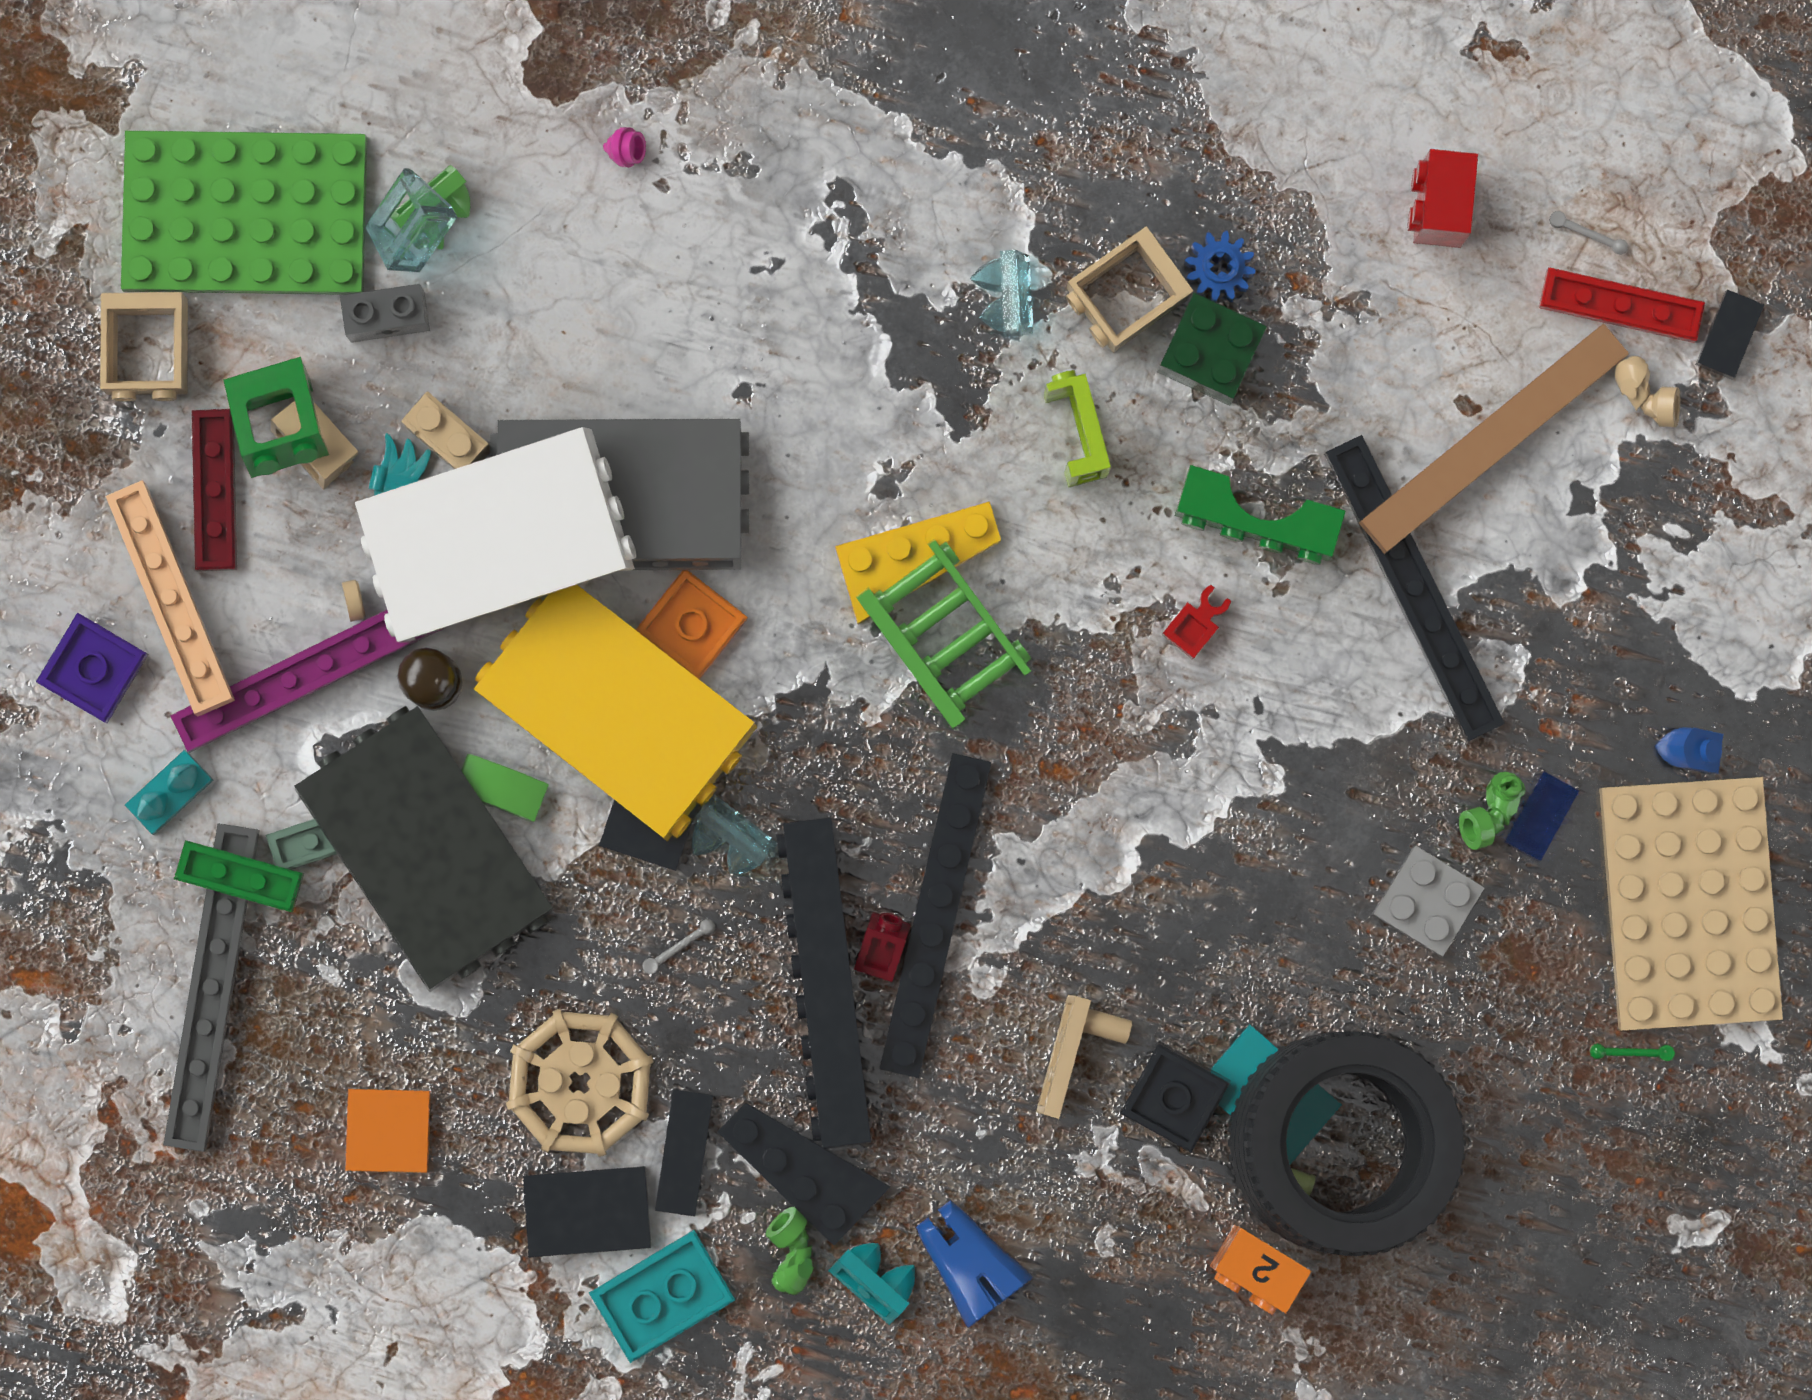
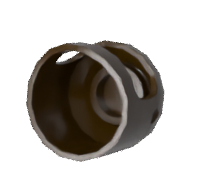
(428, 678)

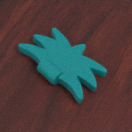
(397, 472)

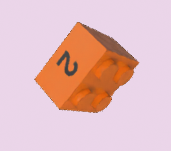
(1259, 1269)

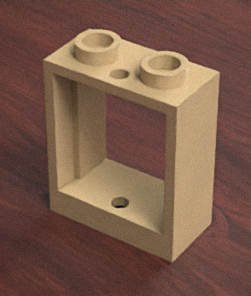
(1160, 265)
(143, 304)

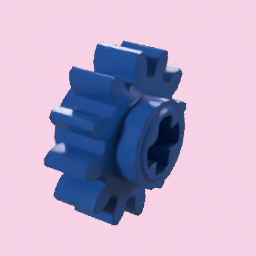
(1216, 252)

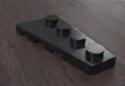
(811, 1178)

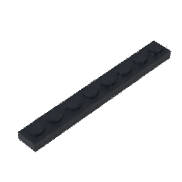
(1418, 596)
(935, 915)

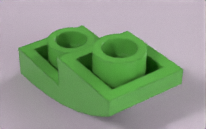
(504, 787)

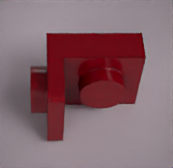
(882, 946)

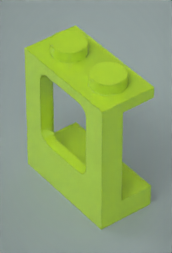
(1096, 461)

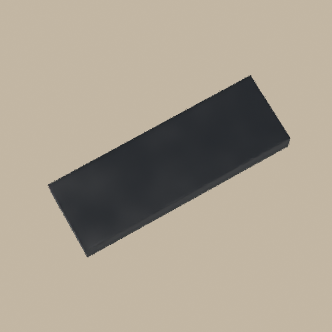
(684, 1152)

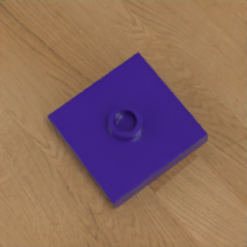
(92, 668)

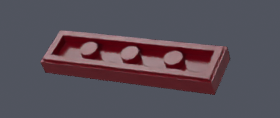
(214, 490)

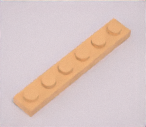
(170, 598)

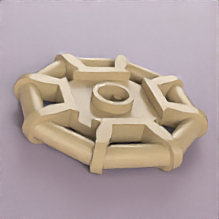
(555, 1082)

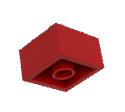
(1444, 198)

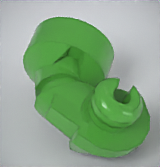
(1503, 799)
(790, 1232)

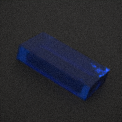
(1541, 816)

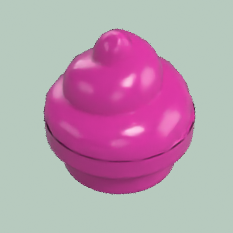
(626, 147)

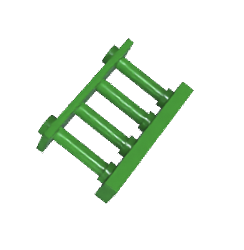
(929, 669)

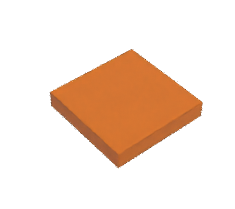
(692, 623)
(388, 1130)

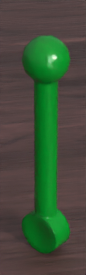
(1664, 1052)

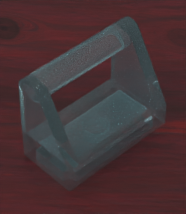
(422, 230)

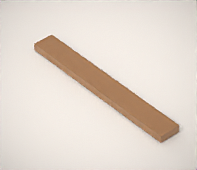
(1493, 438)

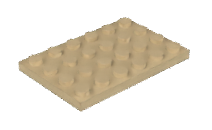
(1690, 903)

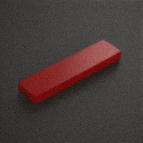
(1621, 305)

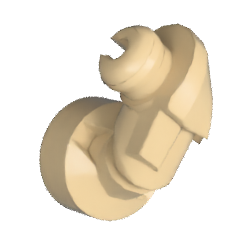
(1633, 381)

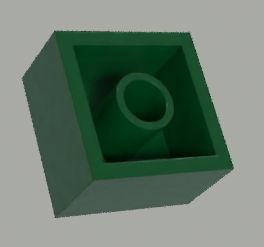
(1211, 349)

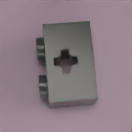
(384, 313)

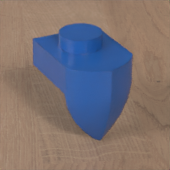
(1692, 749)

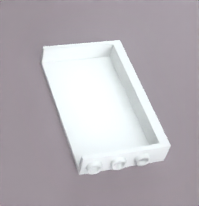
(494, 534)

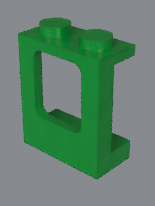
(264, 388)

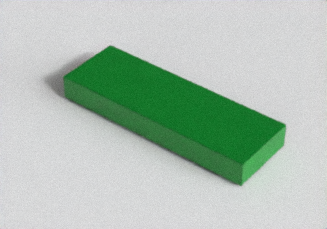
(239, 876)

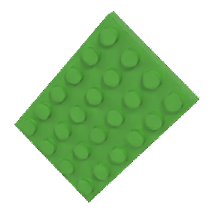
(243, 212)

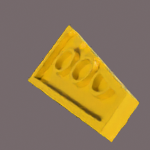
(891, 555)

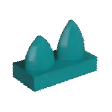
(169, 792)
(883, 1294)

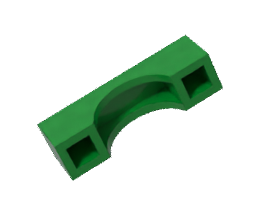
(1210, 502)

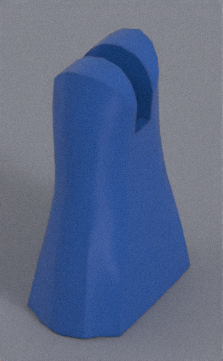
(971, 1264)

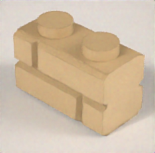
(445, 433)

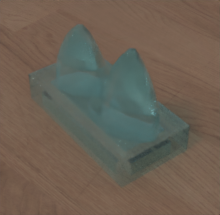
(1011, 277)
(722, 824)

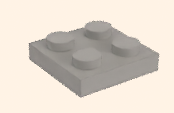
(1428, 901)

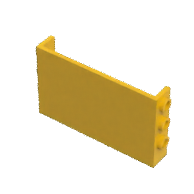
(616, 708)

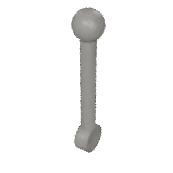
(1559, 219)
(651, 965)

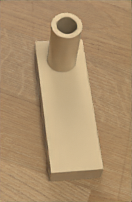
(1074, 1021)

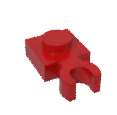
(1193, 626)

